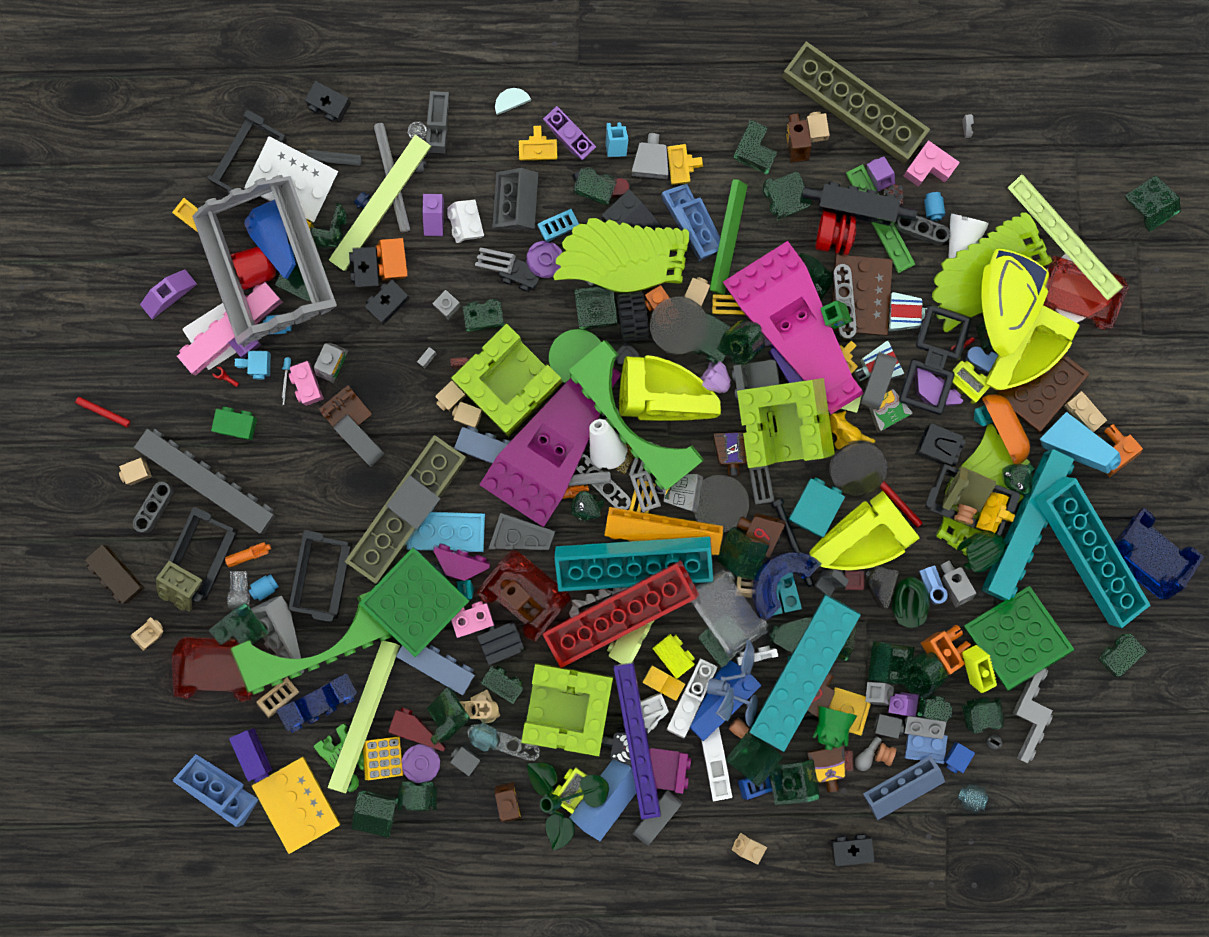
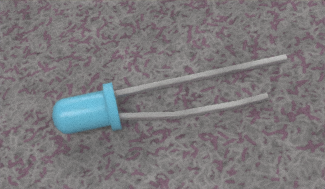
(287, 364)

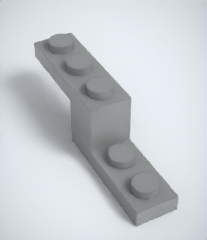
(1034, 713)

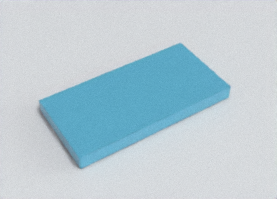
(456, 530)

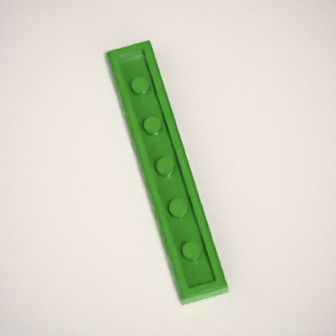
(888, 235)
(728, 236)

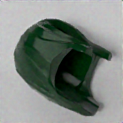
(983, 550)
(911, 602)

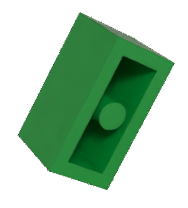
(234, 424)

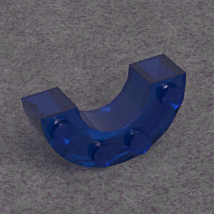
(771, 572)
(316, 703)

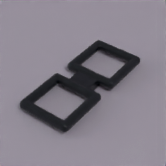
(935, 359)

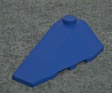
(270, 235)

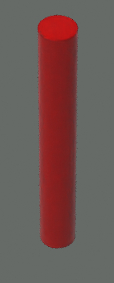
(103, 412)
(900, 504)

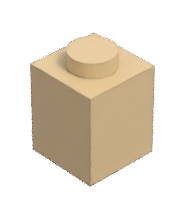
(817, 127)
(698, 290)
(449, 397)
(467, 414)
(134, 471)

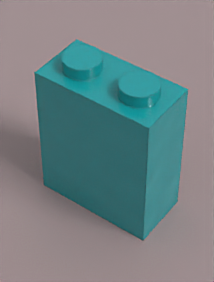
(816, 507)

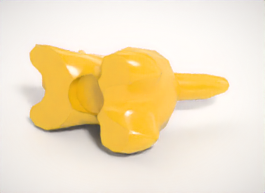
(845, 431)

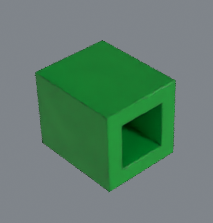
(835, 314)

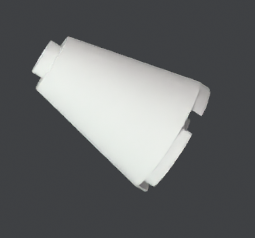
(964, 232)
(606, 446)

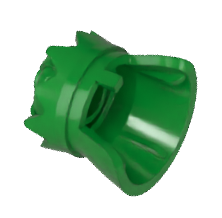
(833, 727)

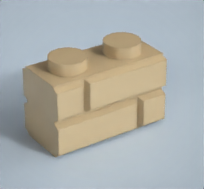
(1084, 411)

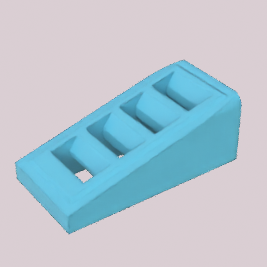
(548, 237)

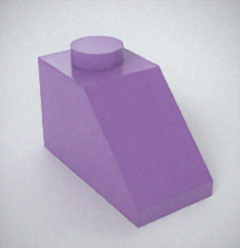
(433, 214)

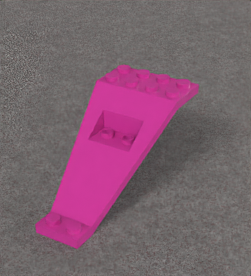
(776, 295)

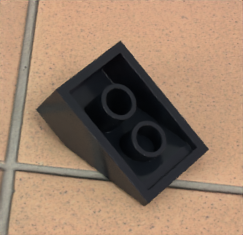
(631, 211)

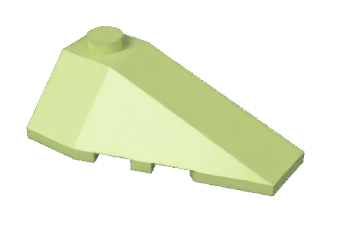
(627, 646)

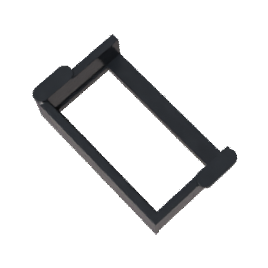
(251, 120)
(951, 471)
(184, 541)
(300, 575)

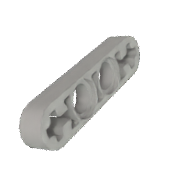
(849, 300)
(599, 486)

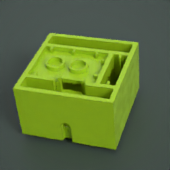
(509, 383)
(796, 421)
(577, 716)

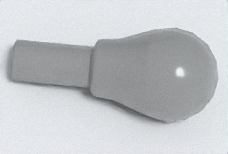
(865, 759)

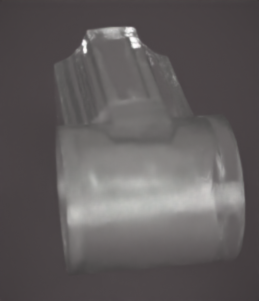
(238, 589)

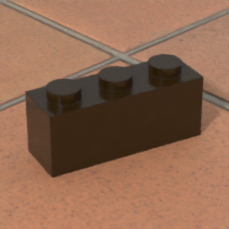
(114, 574)

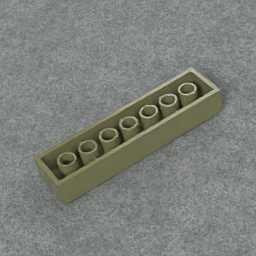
(855, 103)
(391, 533)

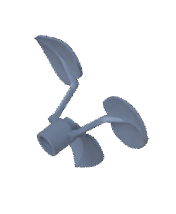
(722, 688)

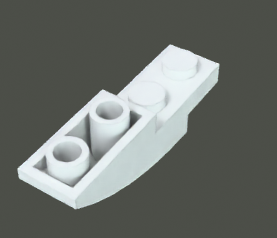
(691, 698)
(716, 766)

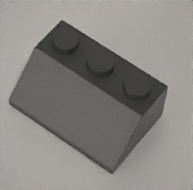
(515, 199)

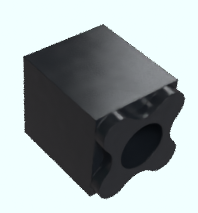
(940, 445)
(501, 642)

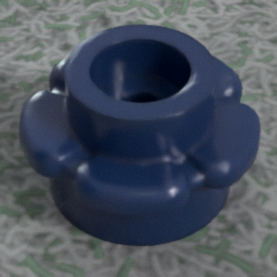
(362, 200)

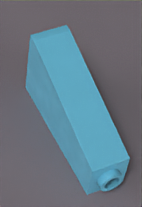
(1081, 444)

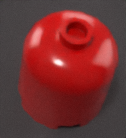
(253, 267)

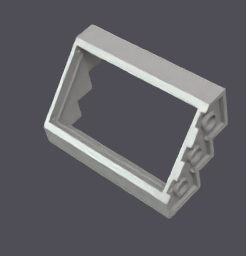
(225, 272)

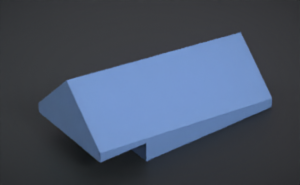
(694, 217)
(216, 790)
(598, 820)

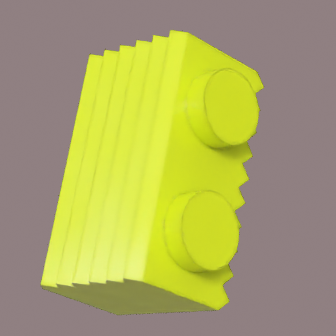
(673, 655)
(979, 669)

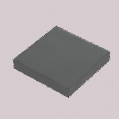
(413, 502)

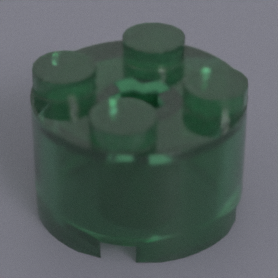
(742, 342)
(923, 674)
(982, 714)
(417, 797)

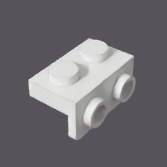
(465, 220)

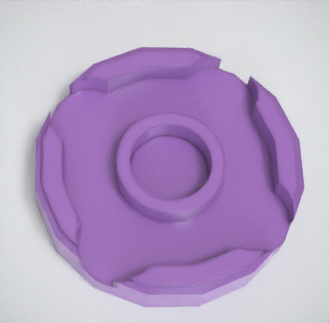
(542, 259)
(420, 763)

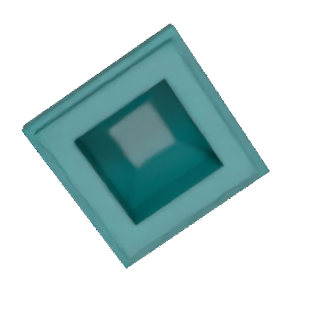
(982, 416)
(466, 588)

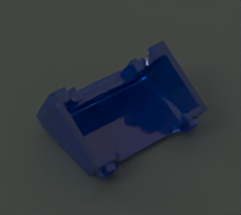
(1154, 558)

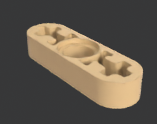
(480, 705)

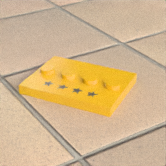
(296, 805)

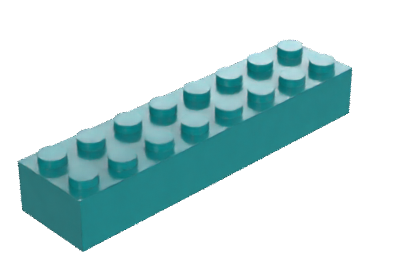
(1025, 528)
(1092, 552)
(629, 562)
(804, 672)

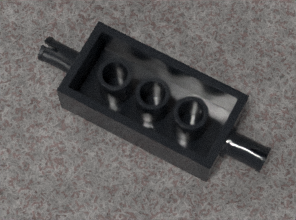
(864, 205)

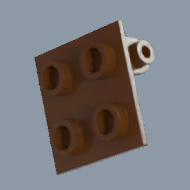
(345, 403)

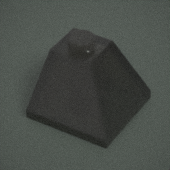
(881, 584)

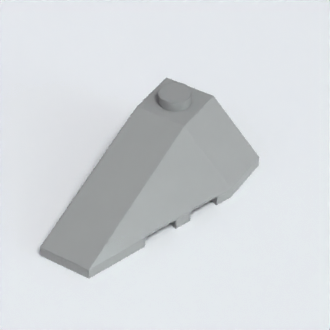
(279, 624)

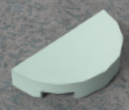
(511, 99)

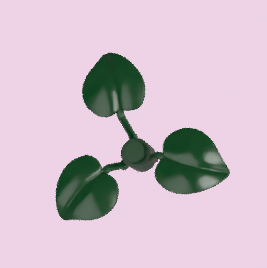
(561, 829)

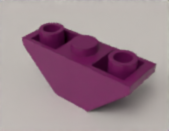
(459, 563)

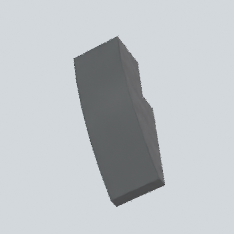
(437, 121)

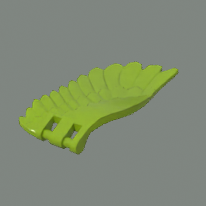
(622, 256)
(961, 278)
(987, 461)

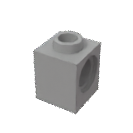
(446, 304)
(879, 693)

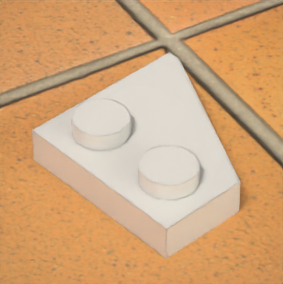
(764, 653)
(653, 710)

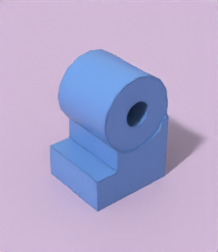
(980, 360)

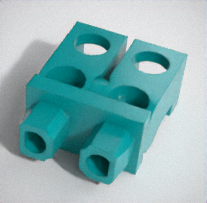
(788, 594)

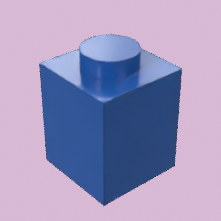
(958, 758)

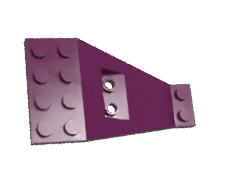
(532, 471)

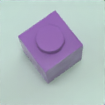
(881, 173)

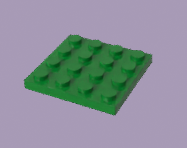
(414, 602)
(1019, 638)

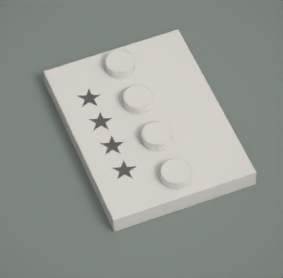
(309, 176)

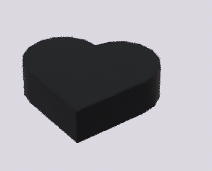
(625, 350)

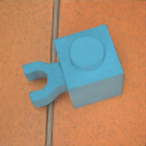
(616, 140)
(257, 364)

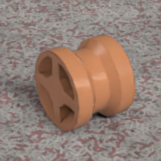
(965, 514)
(885, 754)

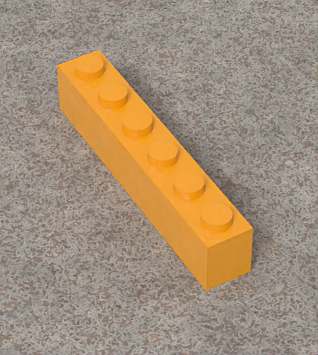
(645, 527)

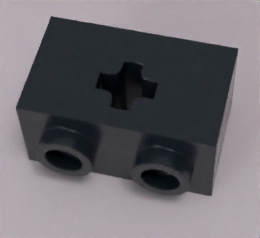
(319, 94)
(367, 278)
(381, 310)
(862, 855)

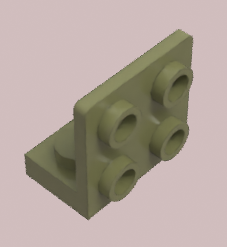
(968, 489)
(177, 586)

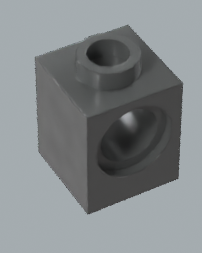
(888, 726)
(465, 760)

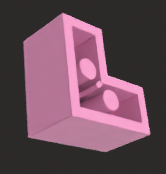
(931, 160)

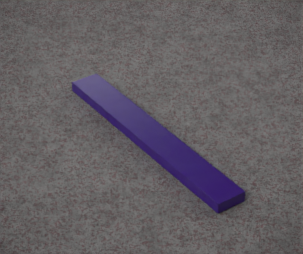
(637, 740)

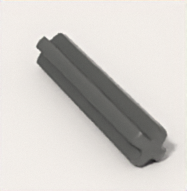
(334, 157)

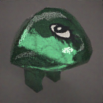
(1018, 478)
(586, 507)

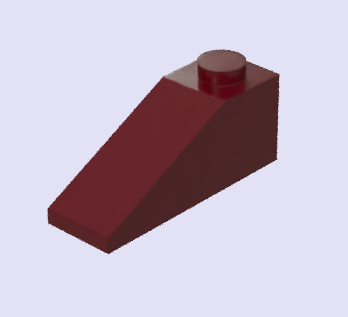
(412, 728)

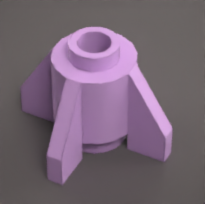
(716, 378)

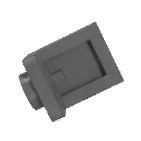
(830, 580)

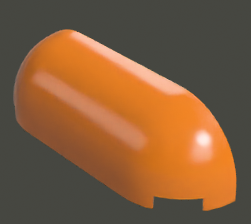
(1008, 427)

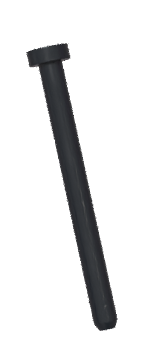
(789, 533)

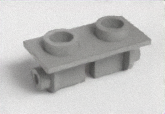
(924, 727)

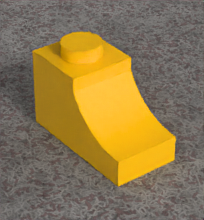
(663, 683)

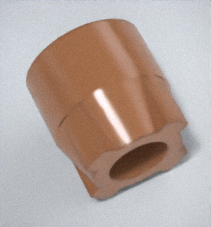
(738, 728)

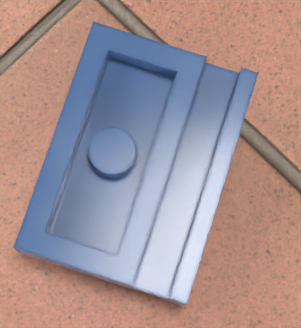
(922, 747)

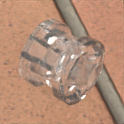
(417, 128)

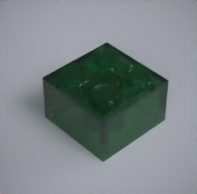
(595, 308)
(794, 782)

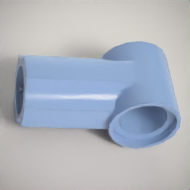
(932, 581)

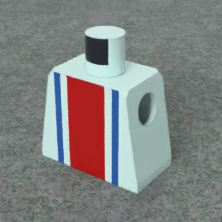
(905, 312)
(868, 362)

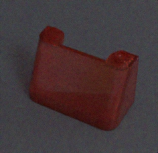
(1076, 294)
(535, 582)
(206, 666)

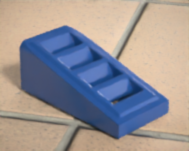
(746, 794)

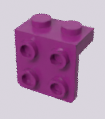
(670, 769)

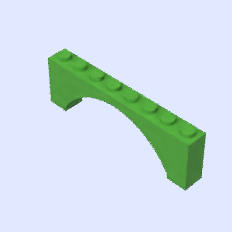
(595, 377)
(261, 668)

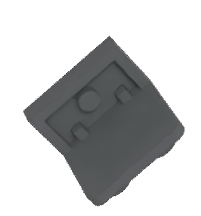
(755, 375)

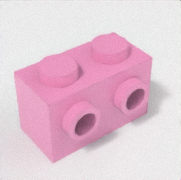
(306, 383)
(473, 619)

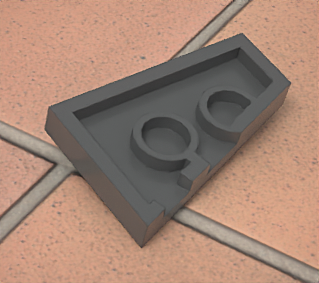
(520, 534)

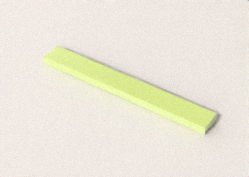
(381, 201)
(1065, 237)
(363, 716)

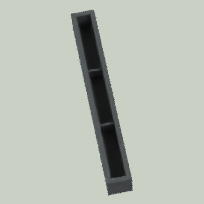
(205, 481)

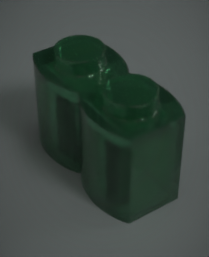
(594, 186)

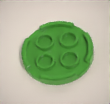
(569, 350)

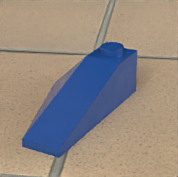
(706, 720)

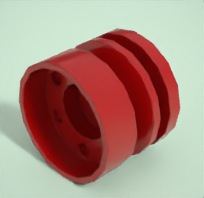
(835, 233)

